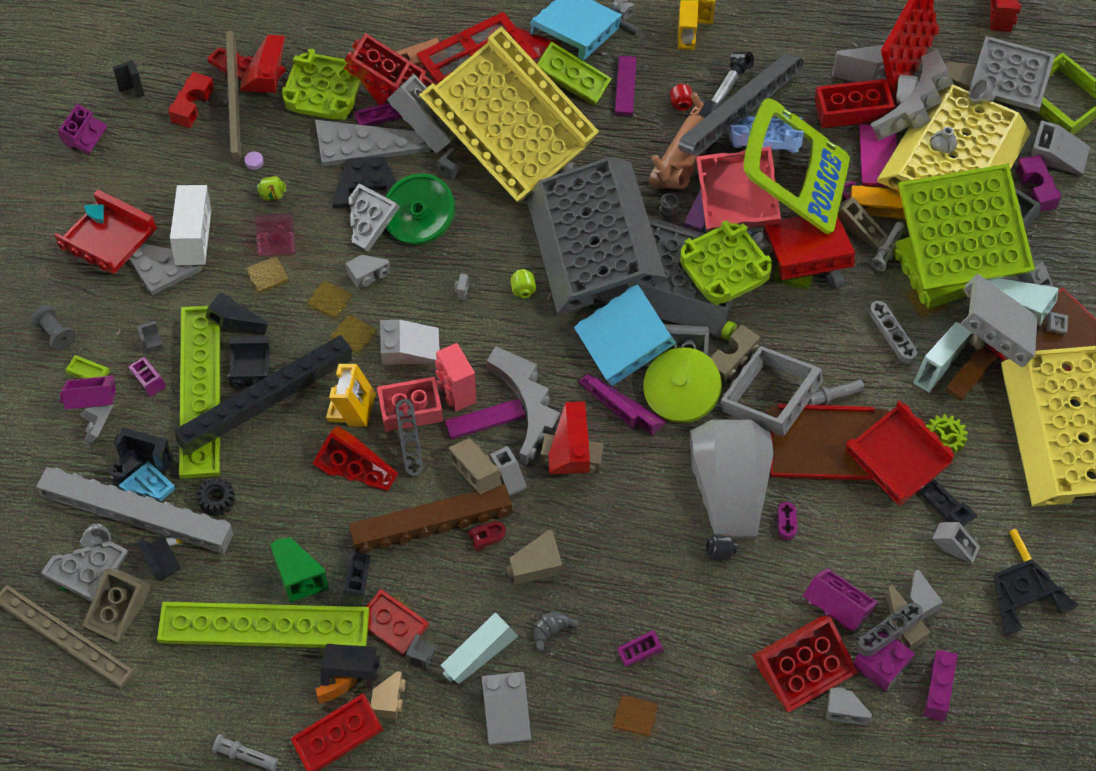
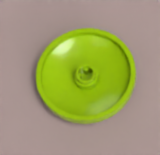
(682, 385)

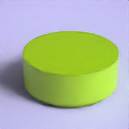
(728, 329)

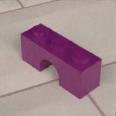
(1035, 171)
(941, 685)

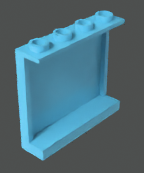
(578, 23)
(624, 335)

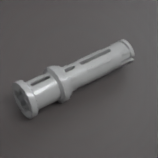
(885, 252)
(826, 394)
(234, 752)

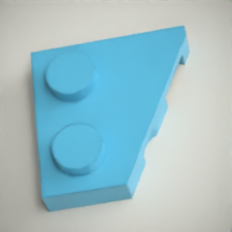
(148, 482)

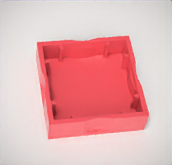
(732, 195)

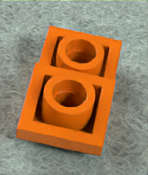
(330, 692)

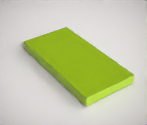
(573, 74)

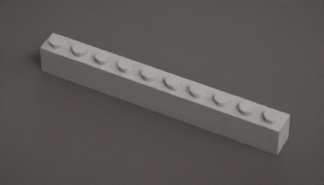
(135, 509)

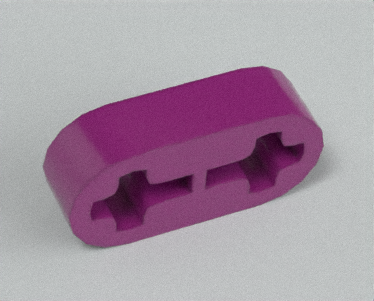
(791, 520)

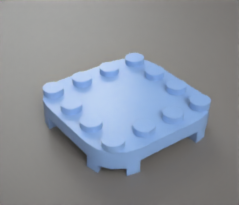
(778, 135)

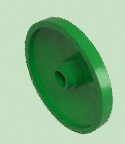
(424, 209)

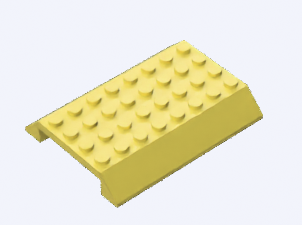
(510, 115)

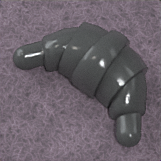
(549, 625)

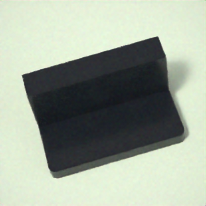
(128, 77)
(159, 557)

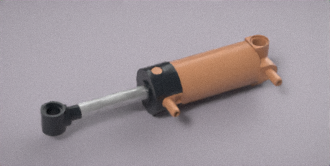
(677, 166)

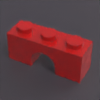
(195, 88)

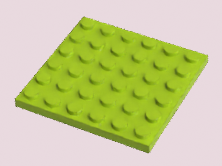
(965, 226)

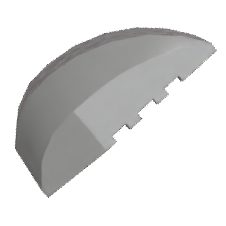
(732, 473)

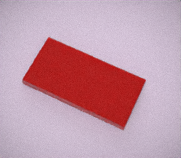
(337, 734)

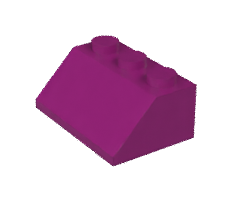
(839, 599)

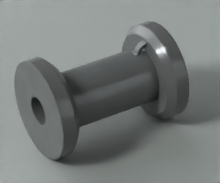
(45, 318)

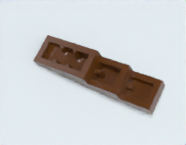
(971, 373)

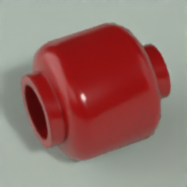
(681, 97)

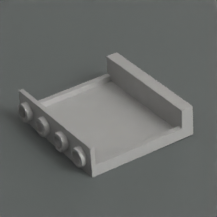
(1001, 321)

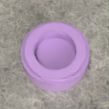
(254, 160)

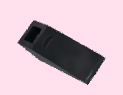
(232, 315)

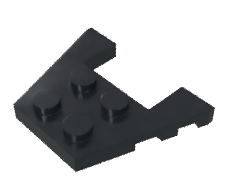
(369, 172)
(1025, 585)

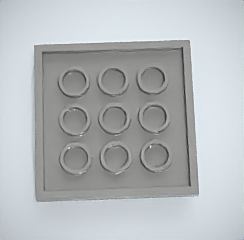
(1015, 72)

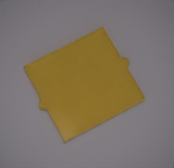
(267, 274)
(329, 299)
(354, 332)

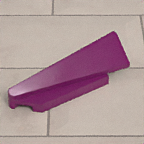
(622, 406)

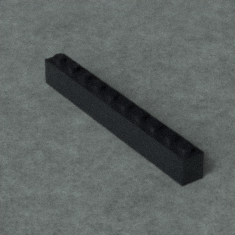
(263, 395)

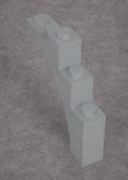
(924, 96)
(521, 377)

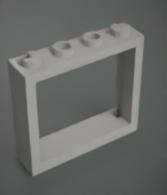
(780, 425)

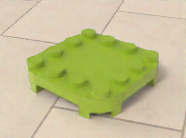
(320, 87)
(725, 263)

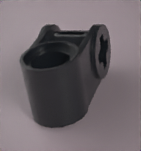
(126, 466)

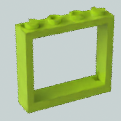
(1084, 80)

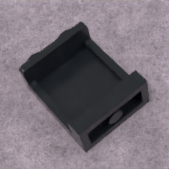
(249, 360)
(147, 446)
(349, 662)

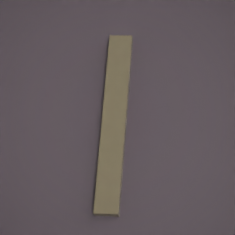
(233, 97)
(65, 637)

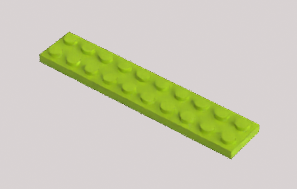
(199, 386)
(262, 625)

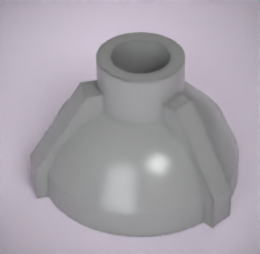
(982, 91)
(944, 140)
(95, 538)

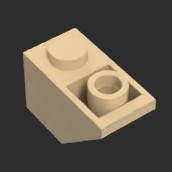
(386, 697)

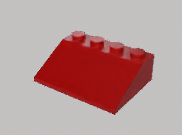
(805, 663)

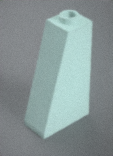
(1034, 297)
(941, 357)
(478, 649)

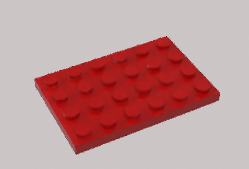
(909, 41)

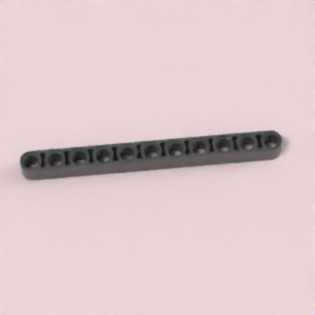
(740, 104)

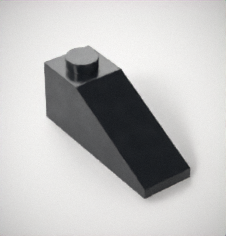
(355, 580)

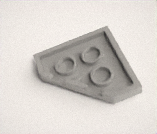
(369, 215)
(157, 268)
(84, 567)

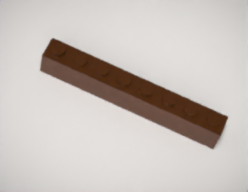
(430, 519)

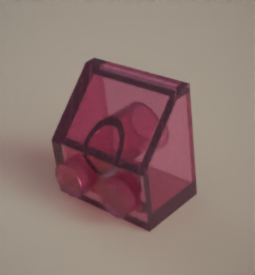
(275, 233)

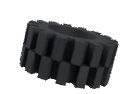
(215, 486)

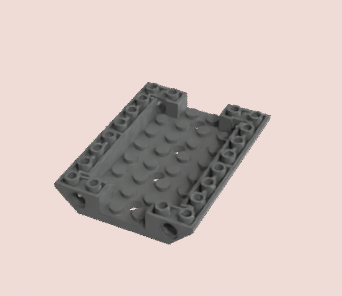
(615, 219)
(678, 297)

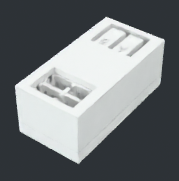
(190, 225)

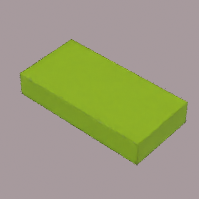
(84, 368)

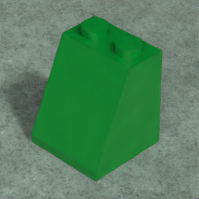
(298, 570)

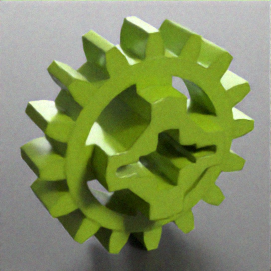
(949, 432)

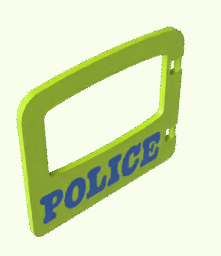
(825, 172)

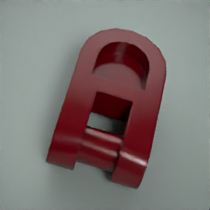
(494, 532)

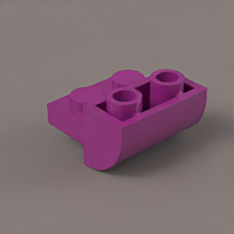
(81, 130)

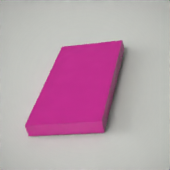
(874, 155)

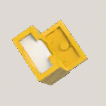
(690, 14)
(351, 398)

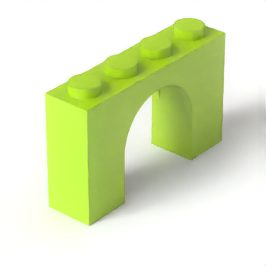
(904, 254)

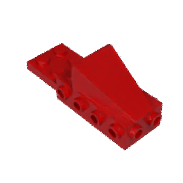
(381, 68)

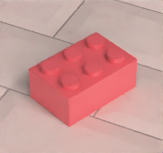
(455, 377)
(420, 392)

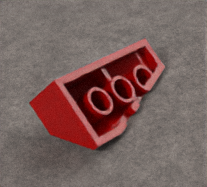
(265, 66)
(571, 443)
(350, 458)

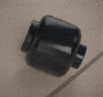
(721, 547)

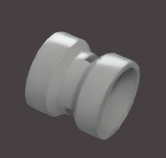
(624, 8)
(762, 242)

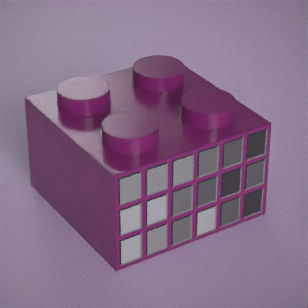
(885, 665)

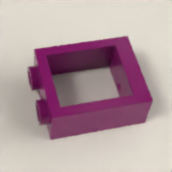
(88, 392)

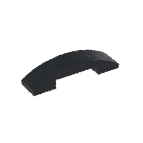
(946, 504)

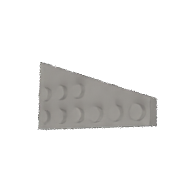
(352, 141)

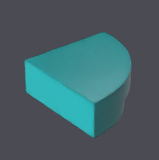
(95, 212)

